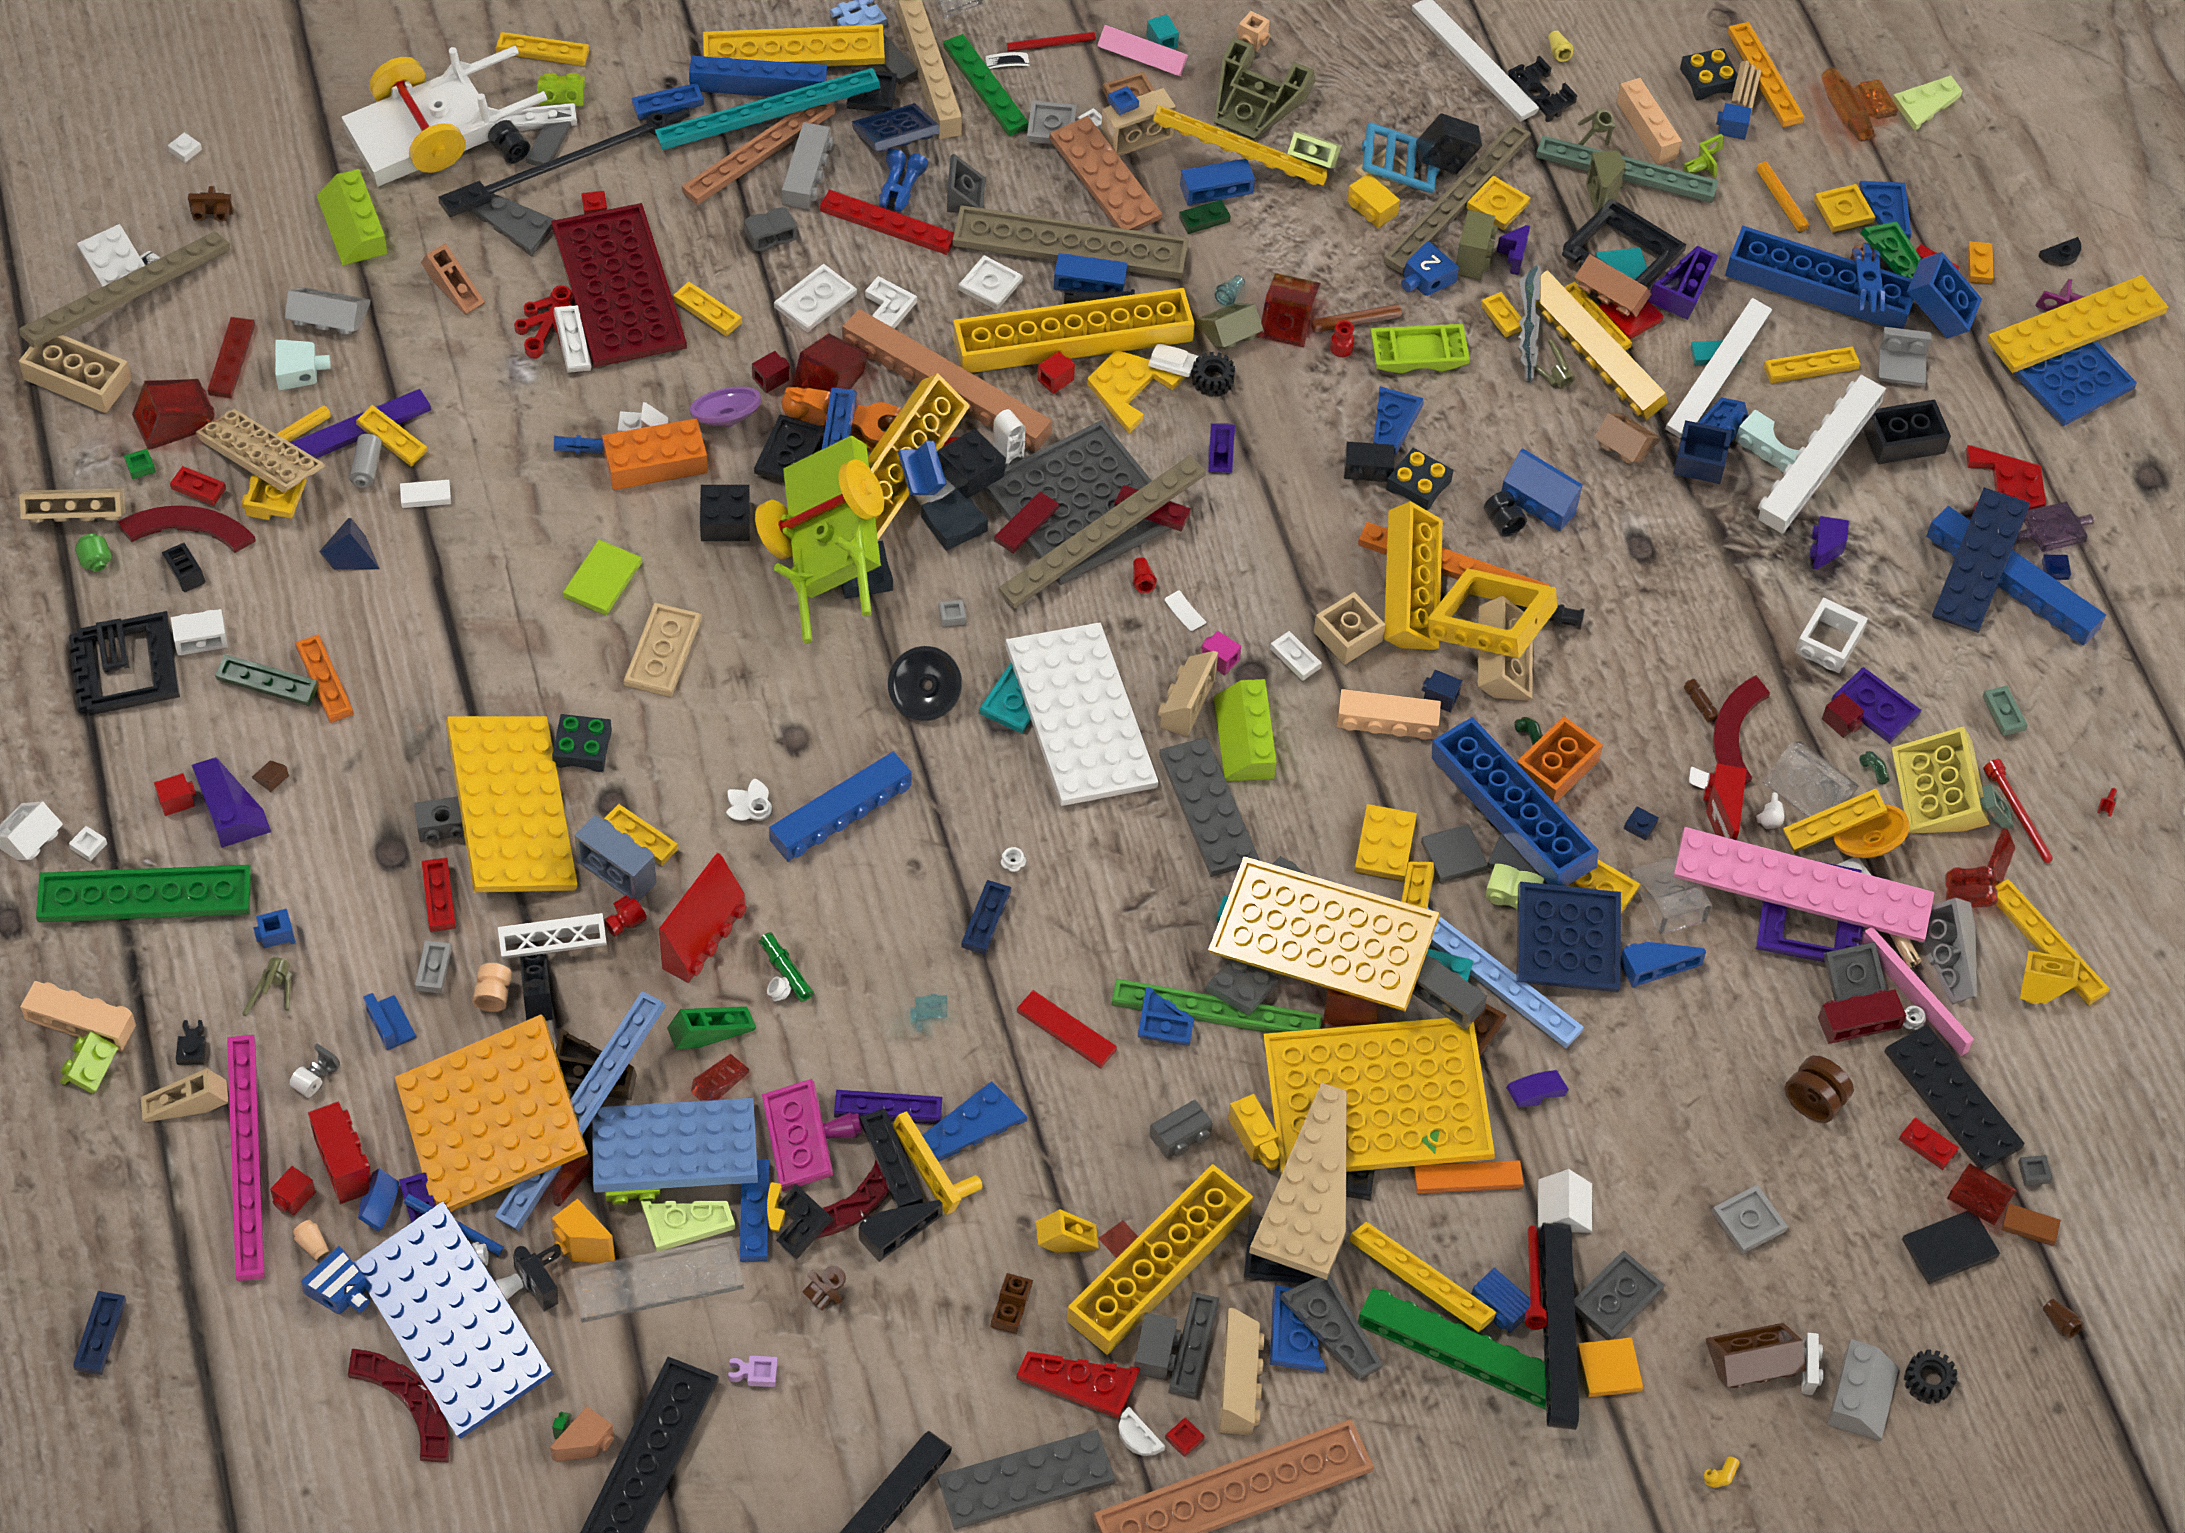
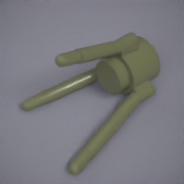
(1601, 122)
(1560, 373)
(274, 974)

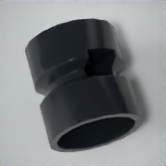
(509, 141)
(1506, 514)

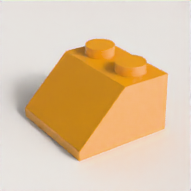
(582, 1235)

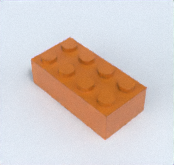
(655, 454)

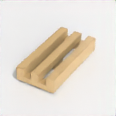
(1748, 87)

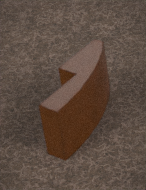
(1011, 1303)

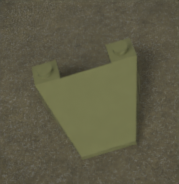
(1251, 101)

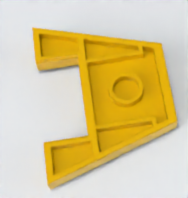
(1121, 380)

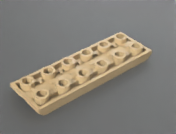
(259, 450)

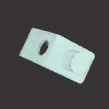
(298, 363)

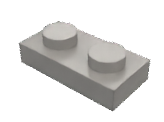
(433, 967)

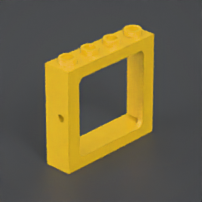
(1513, 642)

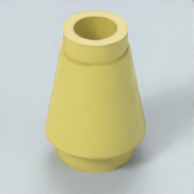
(1561, 48)

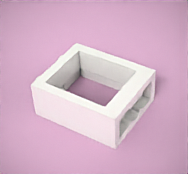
(1839, 618)

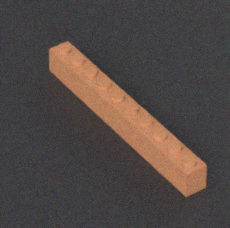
(918, 362)

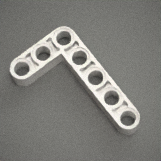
(1007, 439)

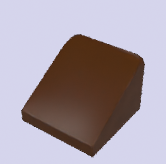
(271, 775)

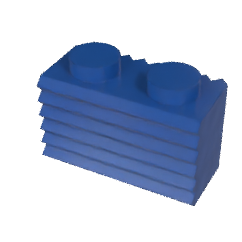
(1504, 1298)

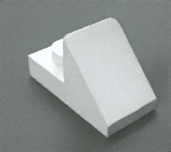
(647, 418)

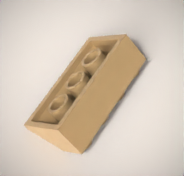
(1499, 674)
(1240, 1374)

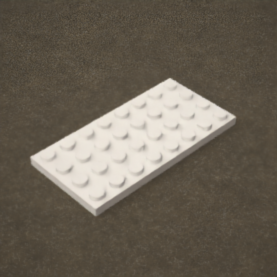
(1081, 714)

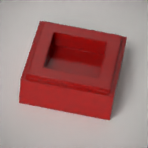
(1184, 1437)

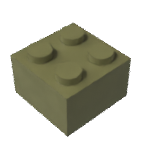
(1476, 244)

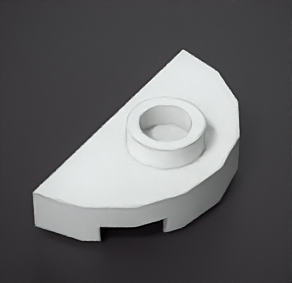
(1137, 1435)

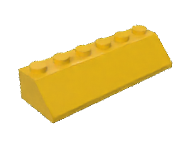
(1412, 576)

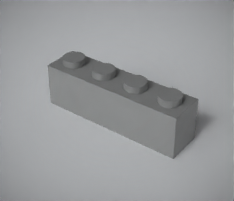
(806, 166)

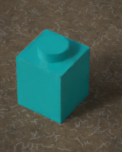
(1162, 31)

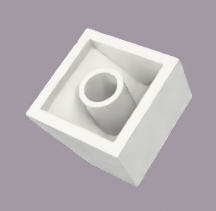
(28, 830)

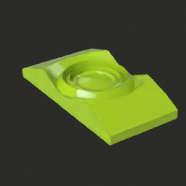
(1420, 347)

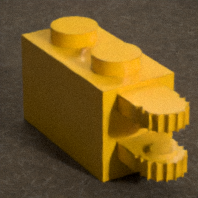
(1255, 1131)

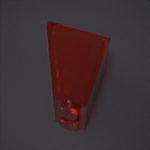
(1289, 309)
(829, 365)
(171, 410)

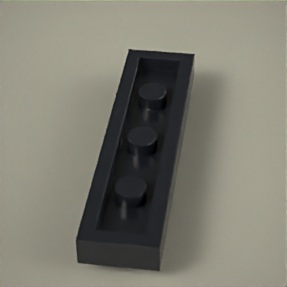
(891, 1159)

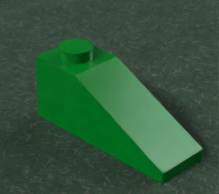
(708, 1025)

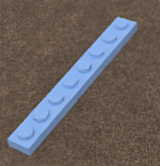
(1504, 985)

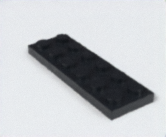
(1954, 1097)

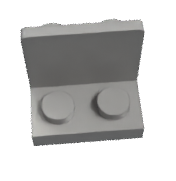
(1903, 356)

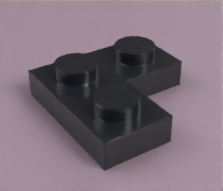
(808, 1221)

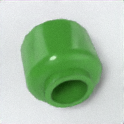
(93, 552)

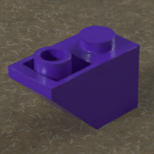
(1830, 540)

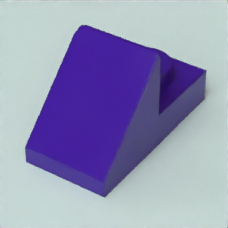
(1514, 245)
(1221, 447)

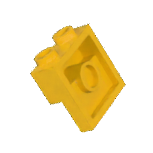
(267, 500)

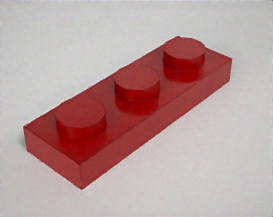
(438, 894)

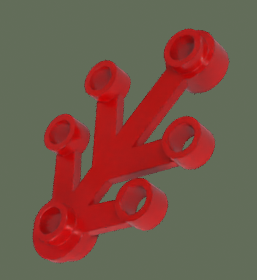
(559, 297)

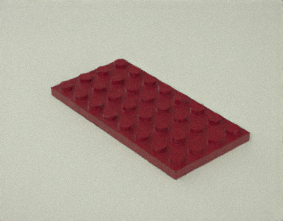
(618, 285)

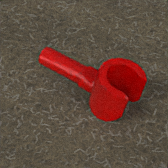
(2107, 804)

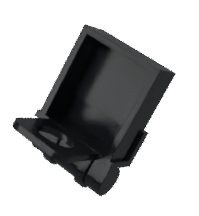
(534, 1275)

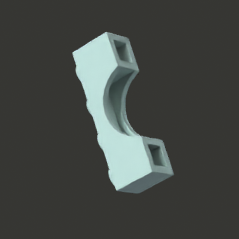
(1758, 436)

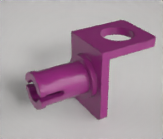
(2064, 297)

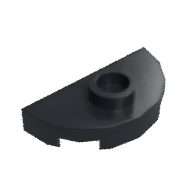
(2062, 253)

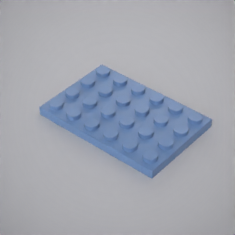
(674, 1145)

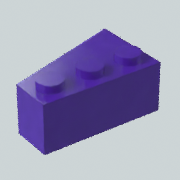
(1684, 283)

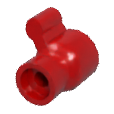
(1342, 339)
(628, 915)

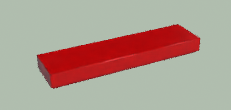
(1066, 1029)

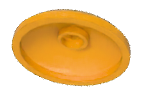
(1875, 836)

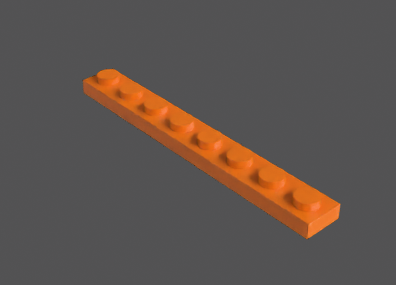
(1452, 563)

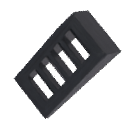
(184, 568)

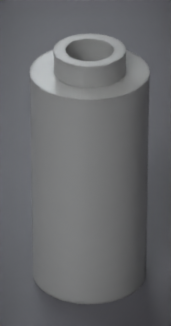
(365, 460)

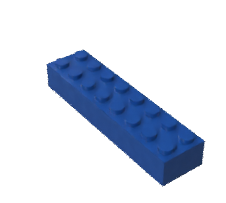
(1815, 277)
(1514, 803)

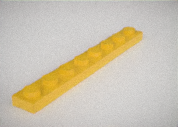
(1247, 148)

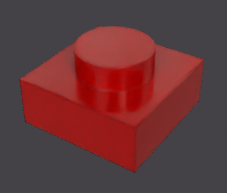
(593, 201)

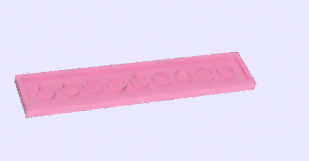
(1803, 884)

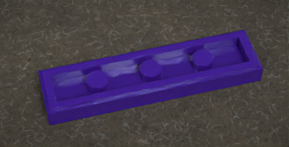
(919, 1107)

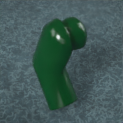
(1529, 726)

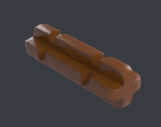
(1701, 700)

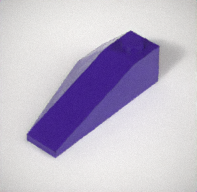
(230, 806)

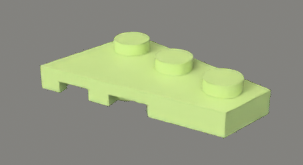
(1926, 100)
(683, 1223)

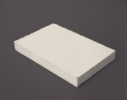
(815, 298)

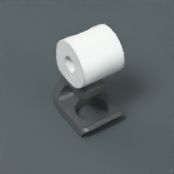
(308, 1080)

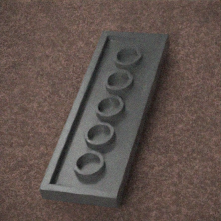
(1208, 805)
(1025, 1479)

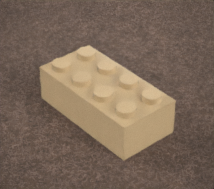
(76, 372)

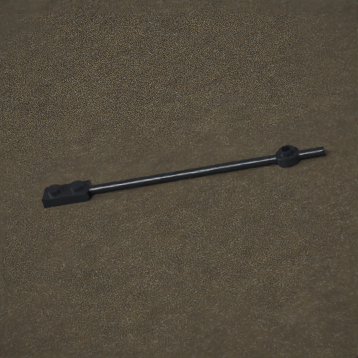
(478, 194)

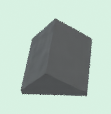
(964, 186)

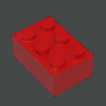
(340, 1152)

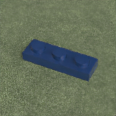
(986, 917)
(99, 1332)

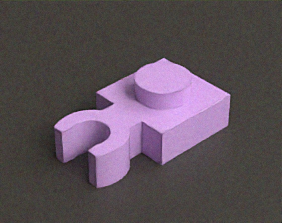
(759, 1371)

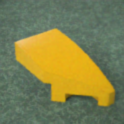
(776, 1216)

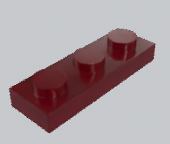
(1168, 515)

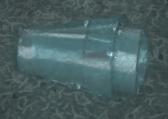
(1228, 291)

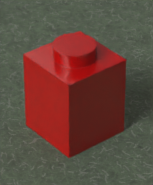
(1056, 372)
(175, 794)
(292, 1191)

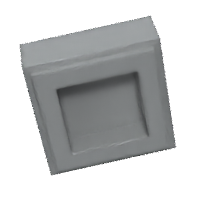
(952, 613)

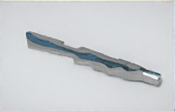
(1530, 322)

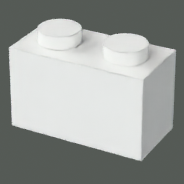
(199, 632)

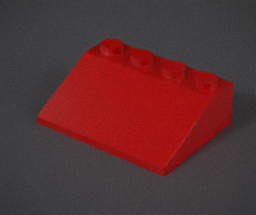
(701, 920)

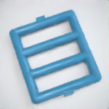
(1387, 172)

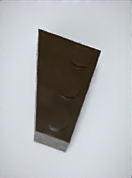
(577, 1059)

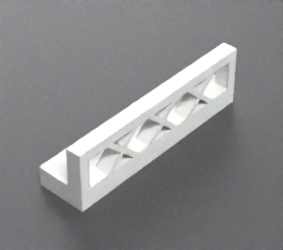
(551, 930)

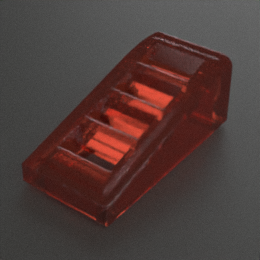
(706, 1090)
(570, 1178)

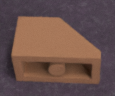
(583, 1437)

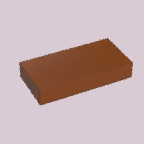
(2031, 1224)

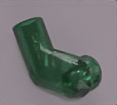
(1878, 765)

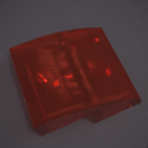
(1981, 1194)

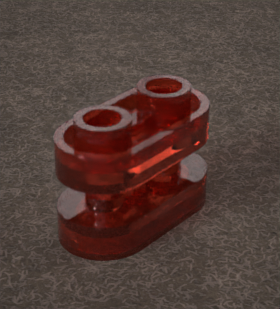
(1972, 885)

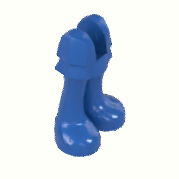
(897, 162)

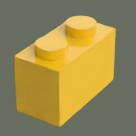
(1373, 200)

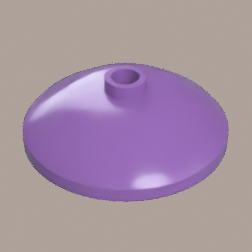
(726, 406)

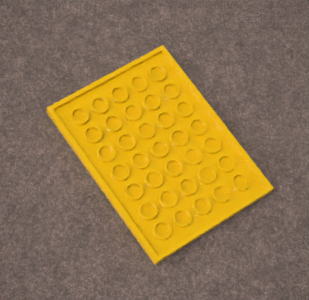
(1398, 1089)

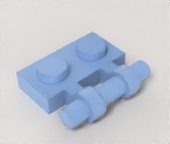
(865, 16)

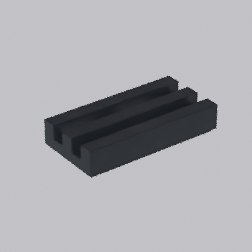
(123, 649)

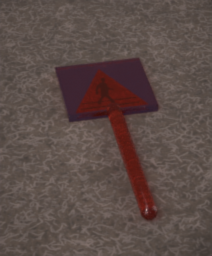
(1118, 1238)

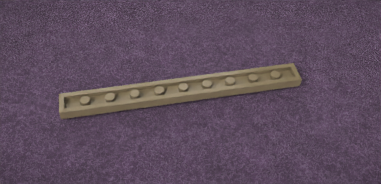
(1458, 195)
(124, 289)
(1102, 531)

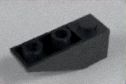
(536, 986)

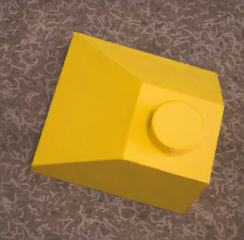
(2048, 977)

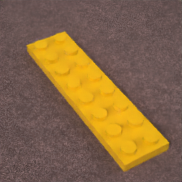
(801, 45)
(2077, 323)

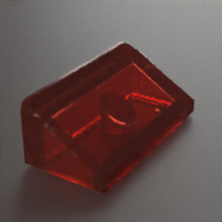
(2002, 854)

